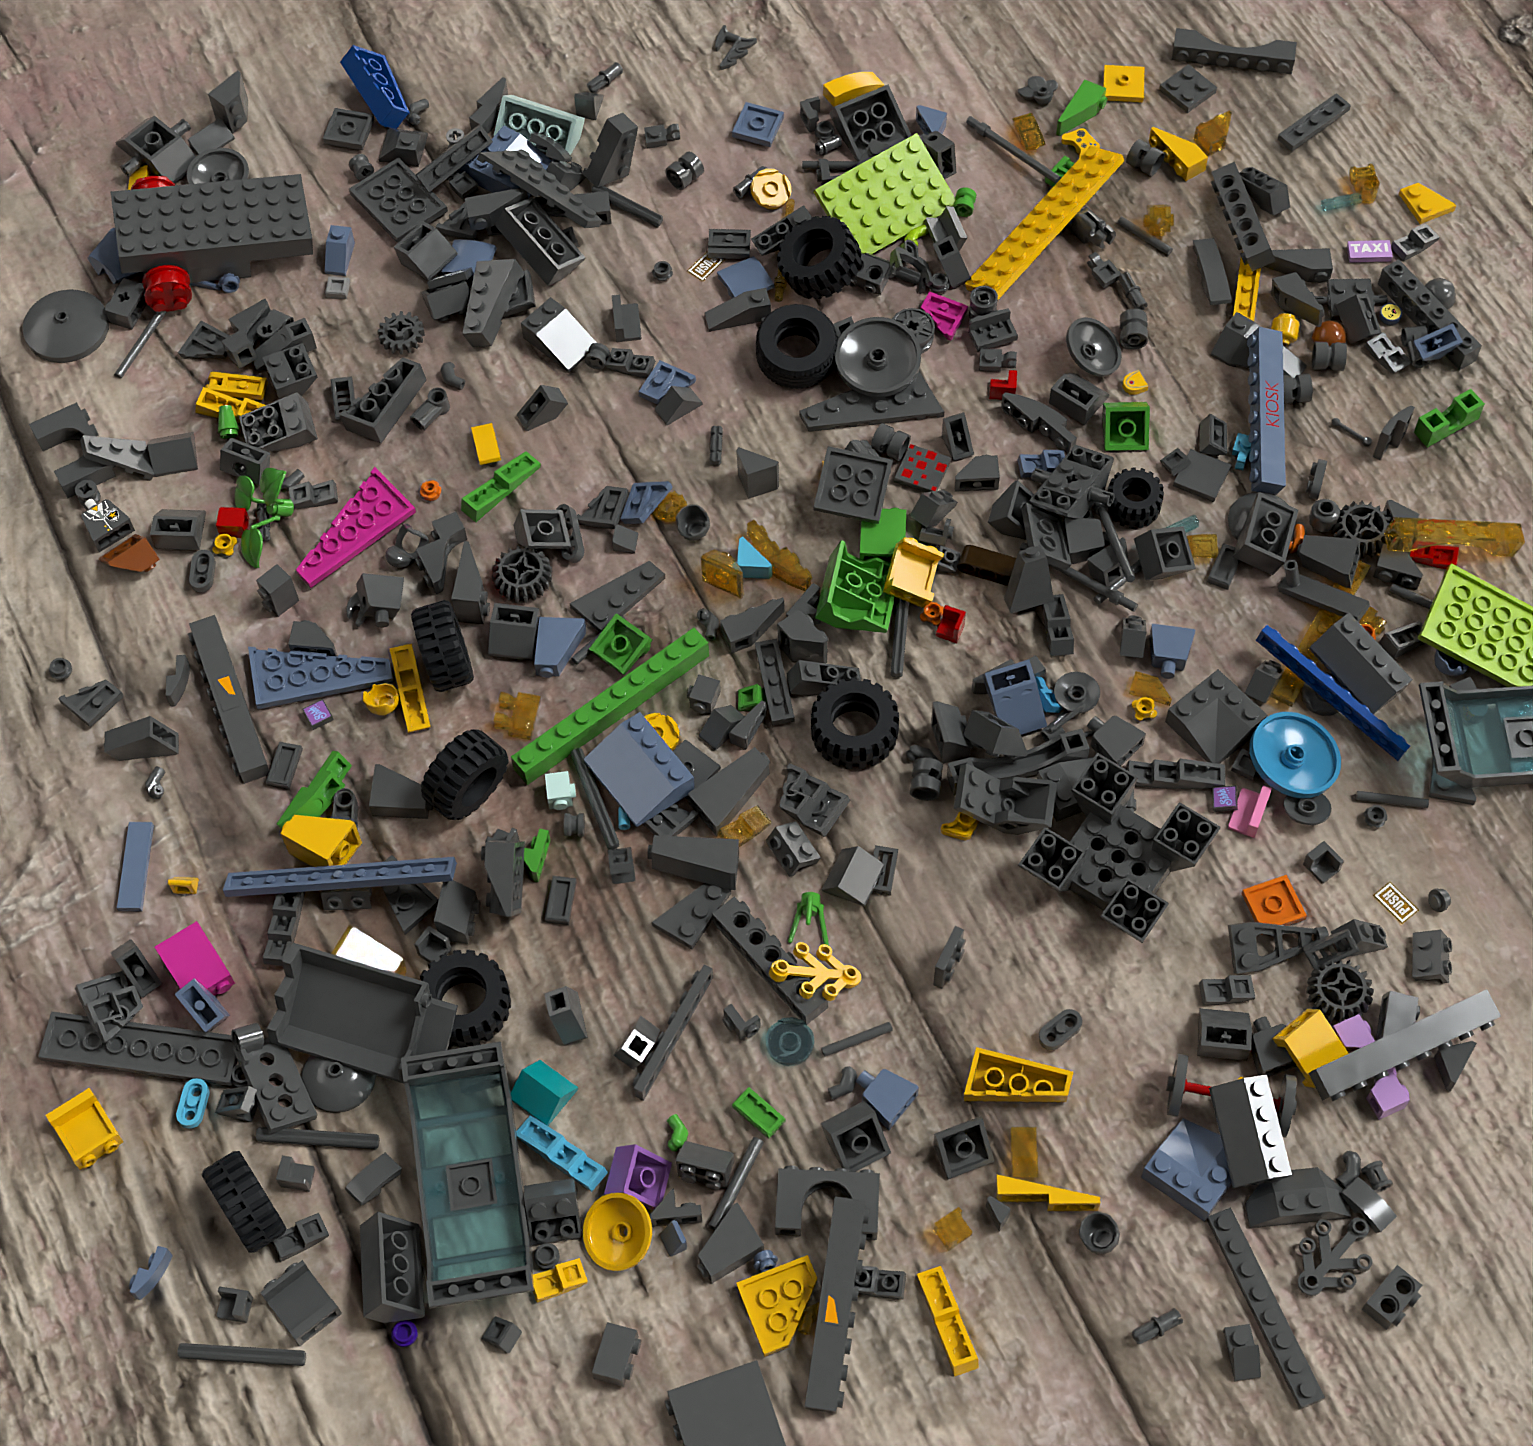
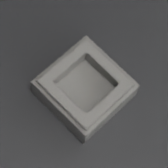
(337, 287)

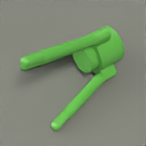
(809, 906)

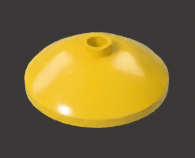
(605, 1231)

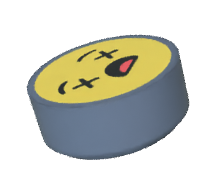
(1390, 314)

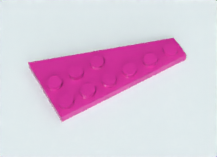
(361, 522)

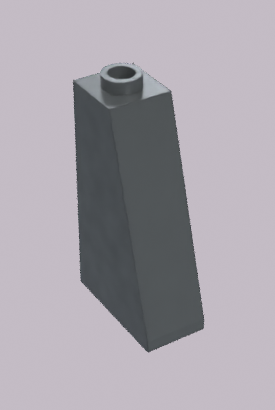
(728, 790)
(697, 858)

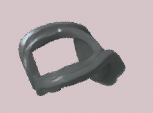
(397, 555)

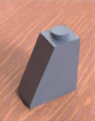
(556, 644)

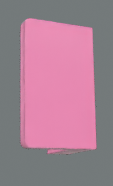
(1250, 811)

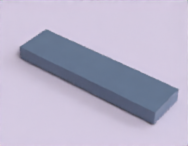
(135, 866)

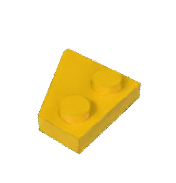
(1425, 203)

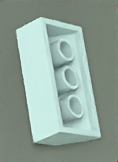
(532, 117)

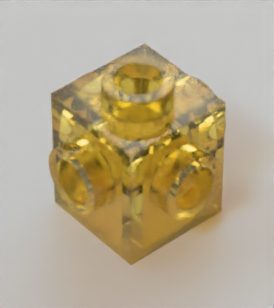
(1155, 212)

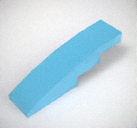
(561, 1153)

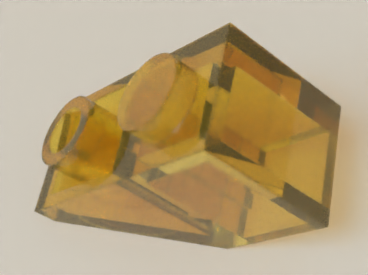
(1213, 134)

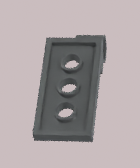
(249, 1049)

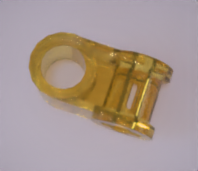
(1365, 182)

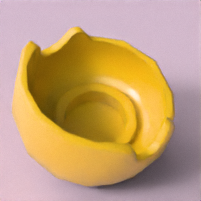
(381, 699)

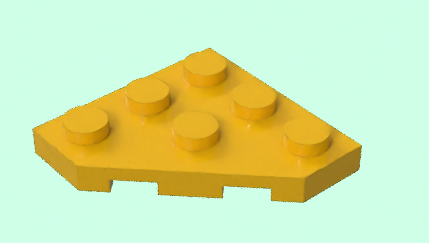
(777, 1302)

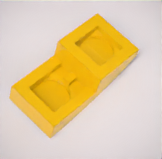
(486, 443)
(559, 1280)

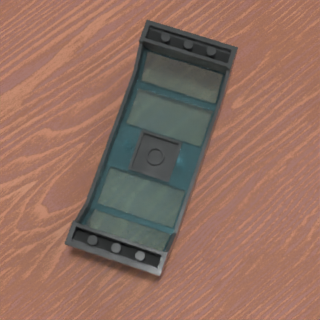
(1480, 734)
(468, 1175)

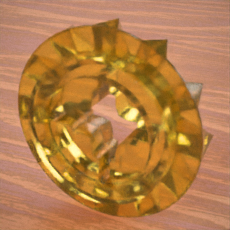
(670, 515)

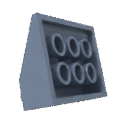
(639, 770)

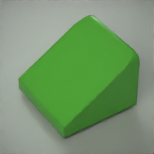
(750, 697)

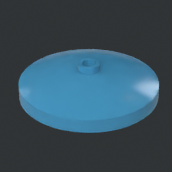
(1295, 755)

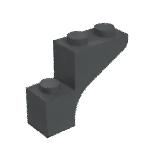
(245, 324)
(433, 556)

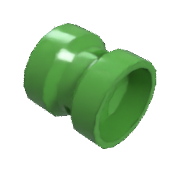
(964, 202)

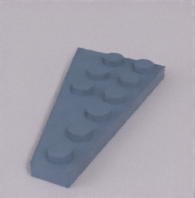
(308, 675)

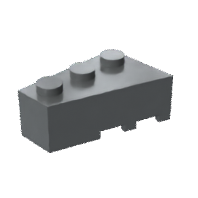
(614, 151)

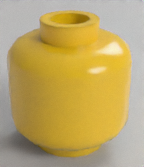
(1288, 326)

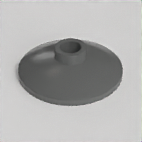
(1079, 684)
(1308, 810)

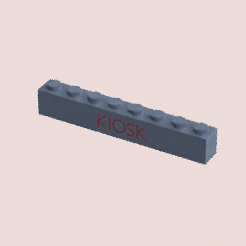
(1266, 411)

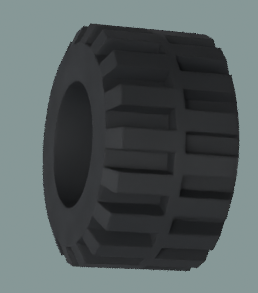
(1137, 483)

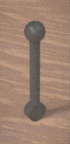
(1366, 440)

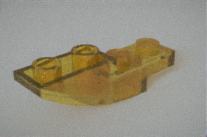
(784, 563)

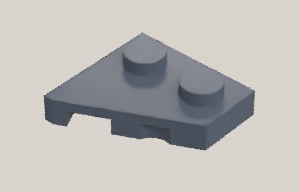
(662, 379)
(644, 500)

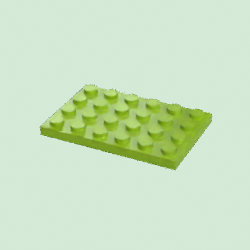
(887, 195)
(1481, 628)

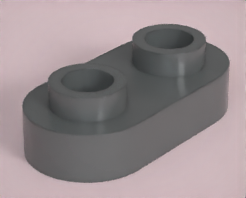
(1318, 471)
(202, 572)
(1059, 1030)

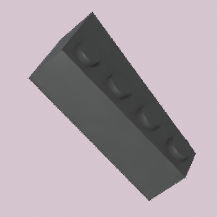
(489, 298)

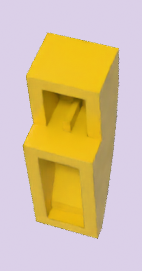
(850, 87)

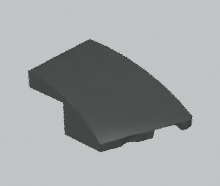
(811, 801)
(109, 1003)

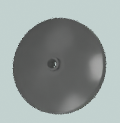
(65, 326)
(878, 356)

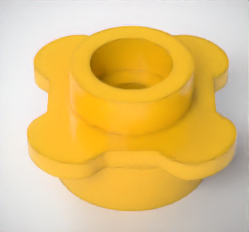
(224, 539)
(1147, 703)

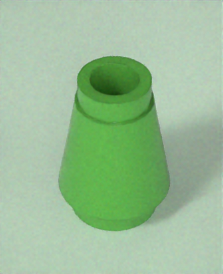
(227, 423)

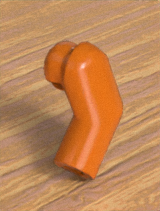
(1299, 532)

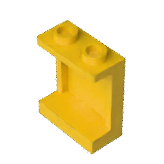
(912, 572)
(1310, 1042)
(84, 1129)

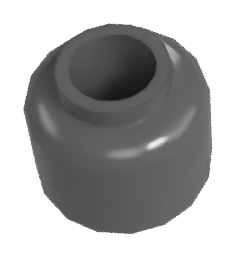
(1324, 515)

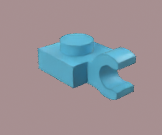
(1241, 449)

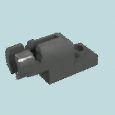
(1090, 227)

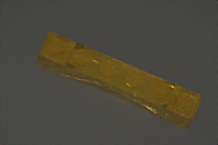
(1418, 533)

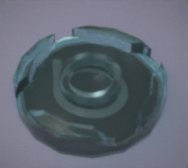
(789, 1041)

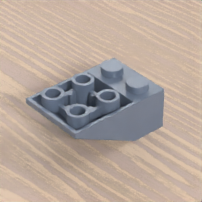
(1016, 696)

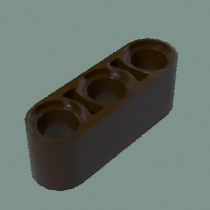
(986, 564)

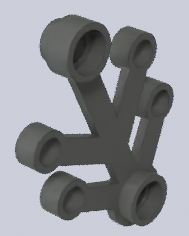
(1330, 1259)

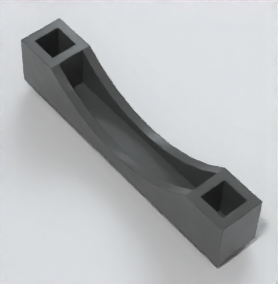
(1271, 57)
(596, 201)
(1061, 748)

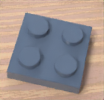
(758, 124)

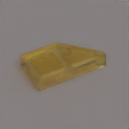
(1150, 687)

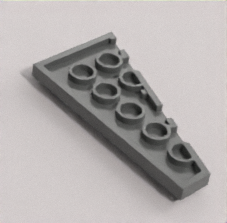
(537, 181)

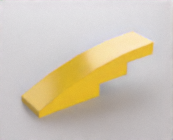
(410, 688)

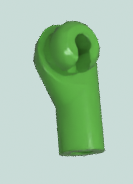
(679, 1134)

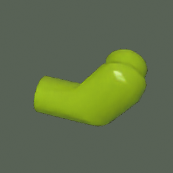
(916, 233)

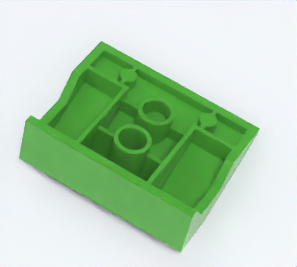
(854, 593)

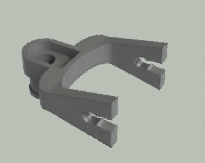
(909, 253)

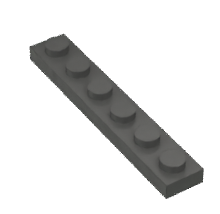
(668, 1039)

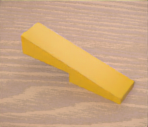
(210, 401)
(1057, 1199)
(948, 1321)

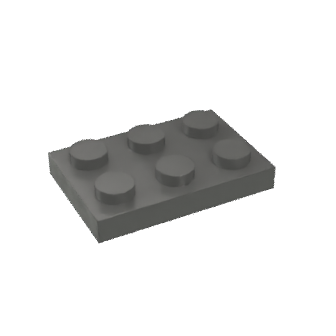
(1047, 531)

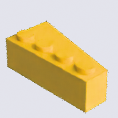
(1014, 1079)

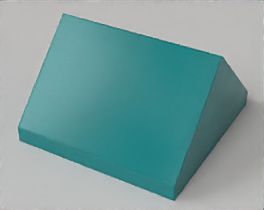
(542, 1091)

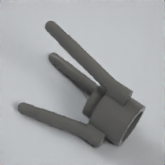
(1055, 727)

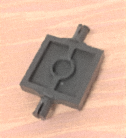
(1343, 289)

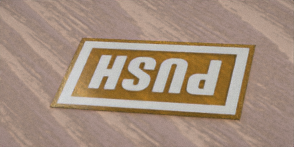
(704, 266)
(1396, 902)

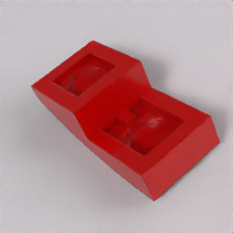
(1436, 556)

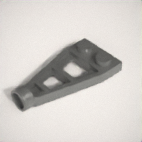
(1244, 944)

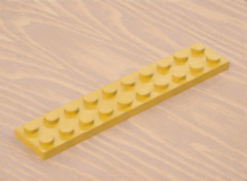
(1046, 220)

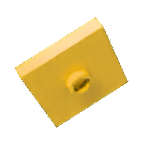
(1124, 83)

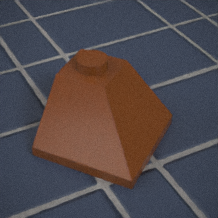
(132, 554)

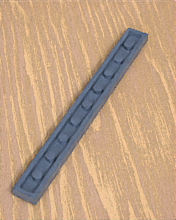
(340, 876)

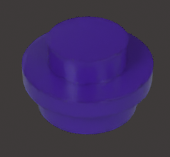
(404, 1333)

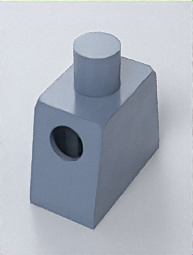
(1170, 648)
(887, 1095)

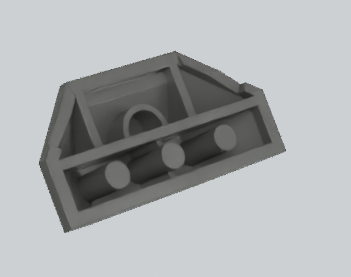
(1297, 1199)

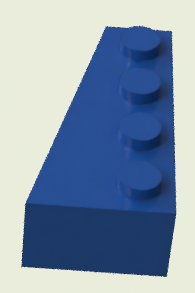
(376, 85)

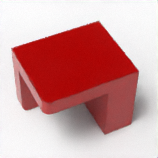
(999, 387)
(232, 521)
(951, 624)

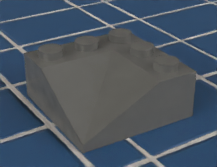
(1215, 718)
(505, 872)

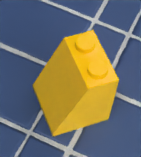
(321, 840)

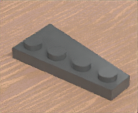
(617, 595)

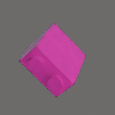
(193, 956)

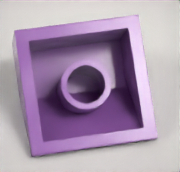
(638, 1174)

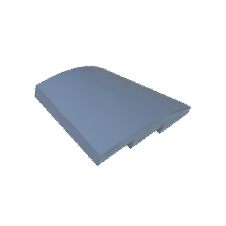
(106, 259)

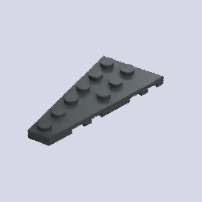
(855, 408)

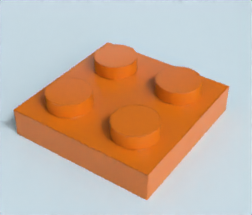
(1274, 902)

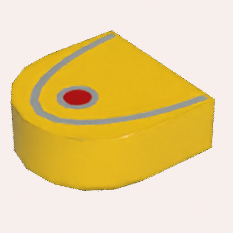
(1134, 383)

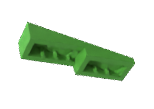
(495, 490)

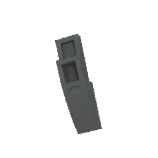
(1035, 415)

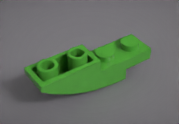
(321, 791)

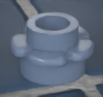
(229, 283)
(765, 1261)

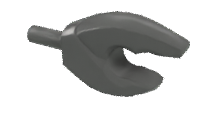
(354, 604)

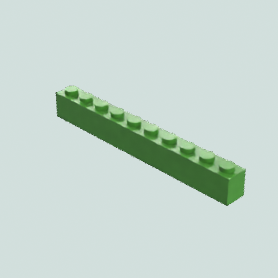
(610, 706)

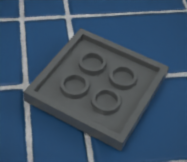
(853, 485)

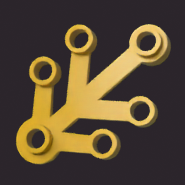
(846, 975)

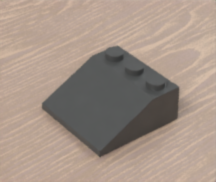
(869, 117)

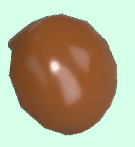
(1329, 332)

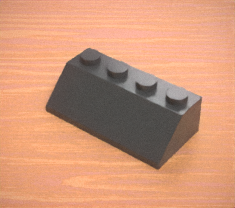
(539, 240)
(1360, 663)
(1250, 1131)
(391, 1269)

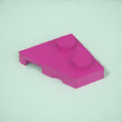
(945, 313)

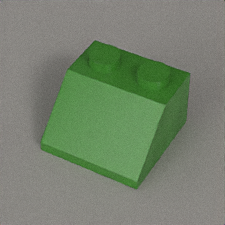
(1126, 426)

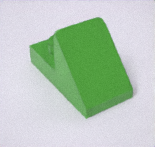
(535, 857)

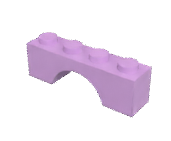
(1387, 1094)

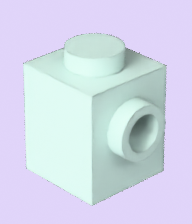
(559, 790)

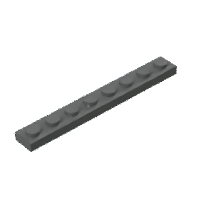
(1265, 1308)

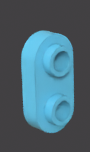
(192, 1105)

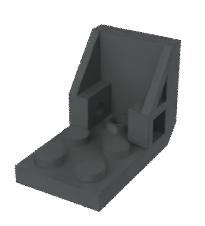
(1008, 804)

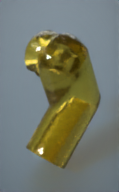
(808, 1318)

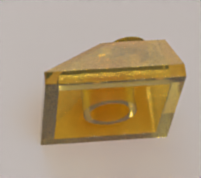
(722, 572)

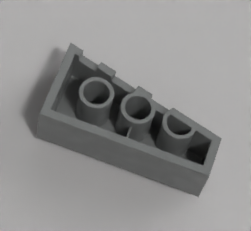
(385, 402)

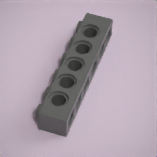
(1243, 217)
(1426, 310)
(734, 912)

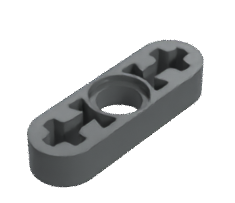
(575, 538)

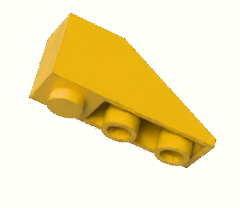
(1181, 154)

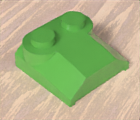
(621, 644)

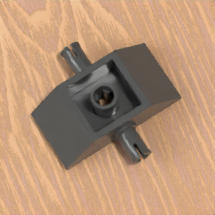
(158, 147)
(1074, 483)

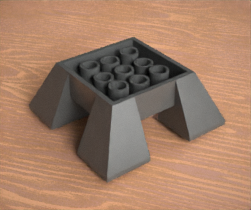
(1074, 866)

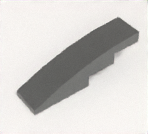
(1212, 271)
(1178, 775)
(283, 926)

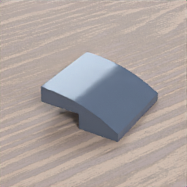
(468, 254)
(745, 277)

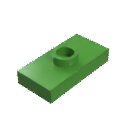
(758, 1112)

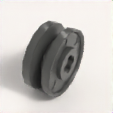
(920, 324)

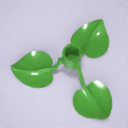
(270, 486)

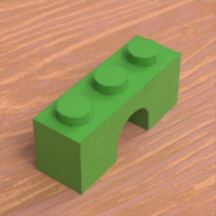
(1437, 425)

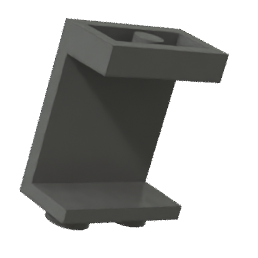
(300, 1302)

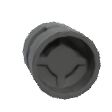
(1145, 157)
(684, 170)
(982, 301)
(1133, 329)
(1331, 356)
(1297, 388)
(889, 441)
(926, 779)

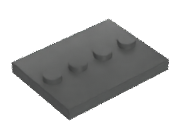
(397, 199)

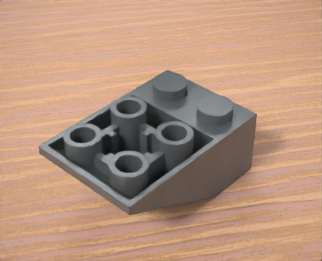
(279, 424)

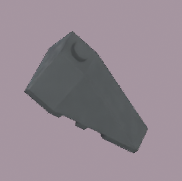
(1233, 347)

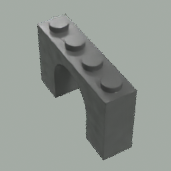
(64, 426)
(798, 1184)

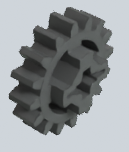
(401, 332)

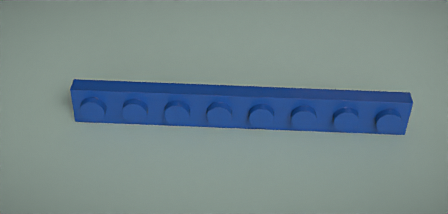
(1332, 692)

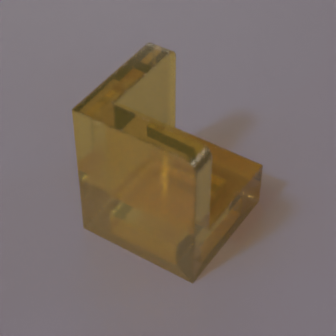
(952, 1229)

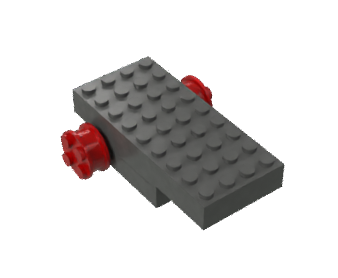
(206, 231)

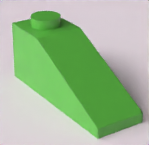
(1082, 107)

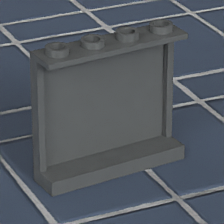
(725, 1410)

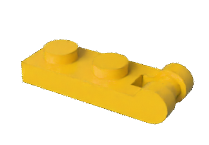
(238, 385)

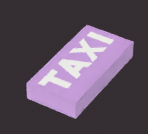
(1369, 251)

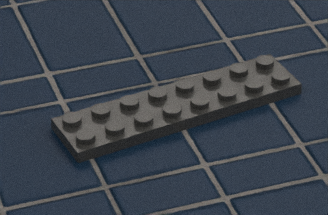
(140, 1049)

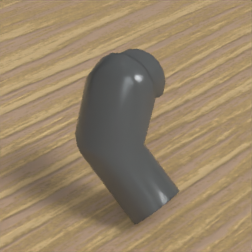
(414, 110)
(449, 376)
(710, 621)
(153, 783)

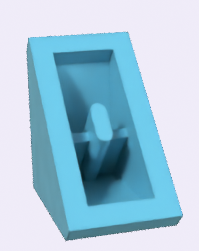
(752, 562)

